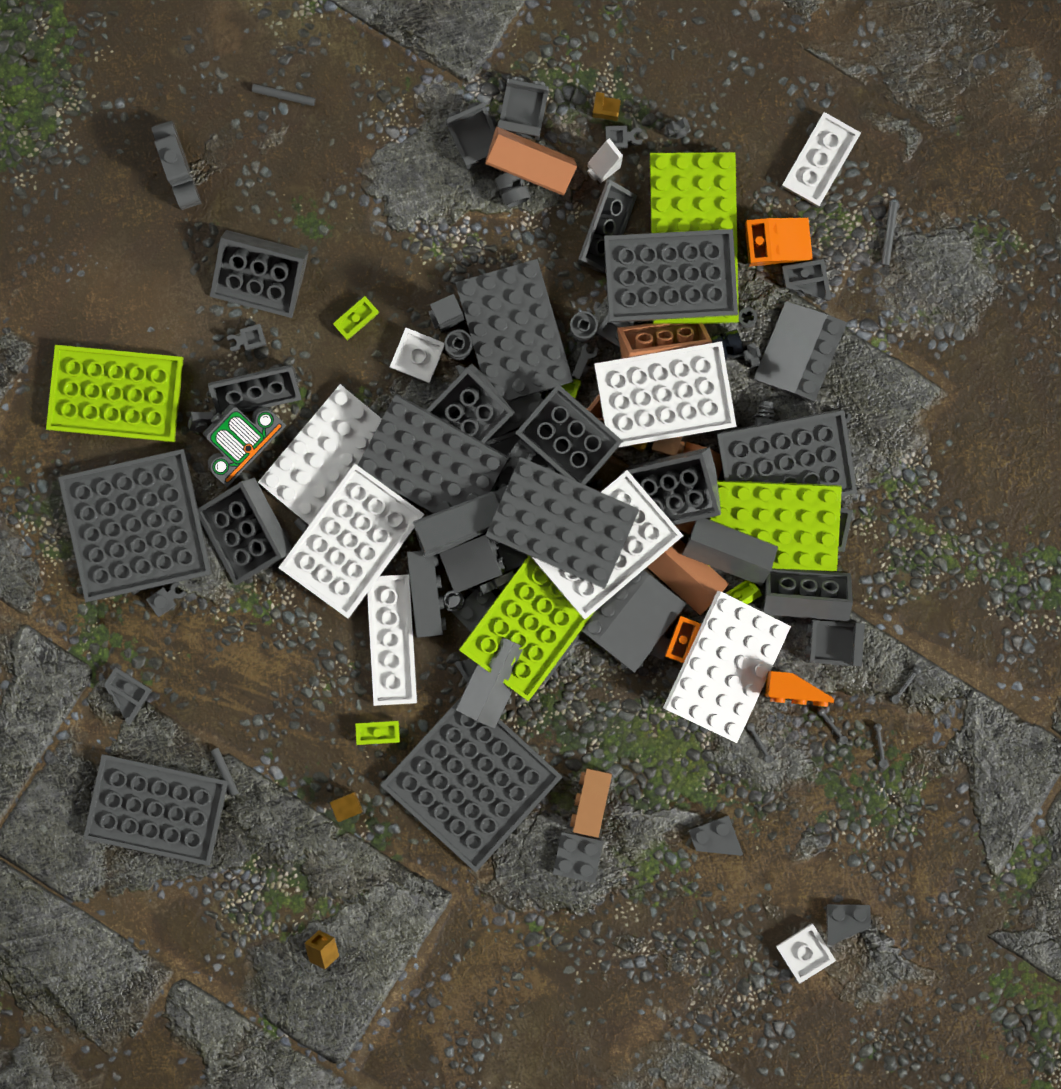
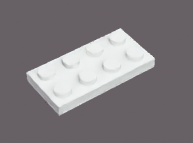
(821, 159)

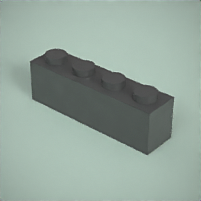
(425, 594)

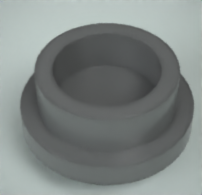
(453, 601)

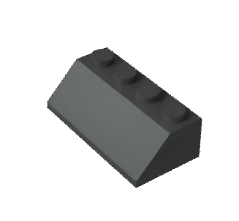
(808, 594)

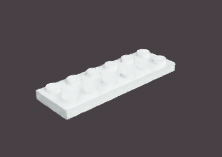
(392, 641)

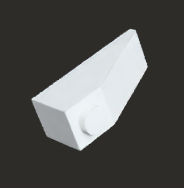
(605, 162)

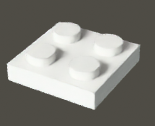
(417, 355)
(805, 953)

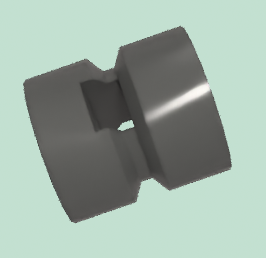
(513, 190)
(583, 326)
(458, 345)

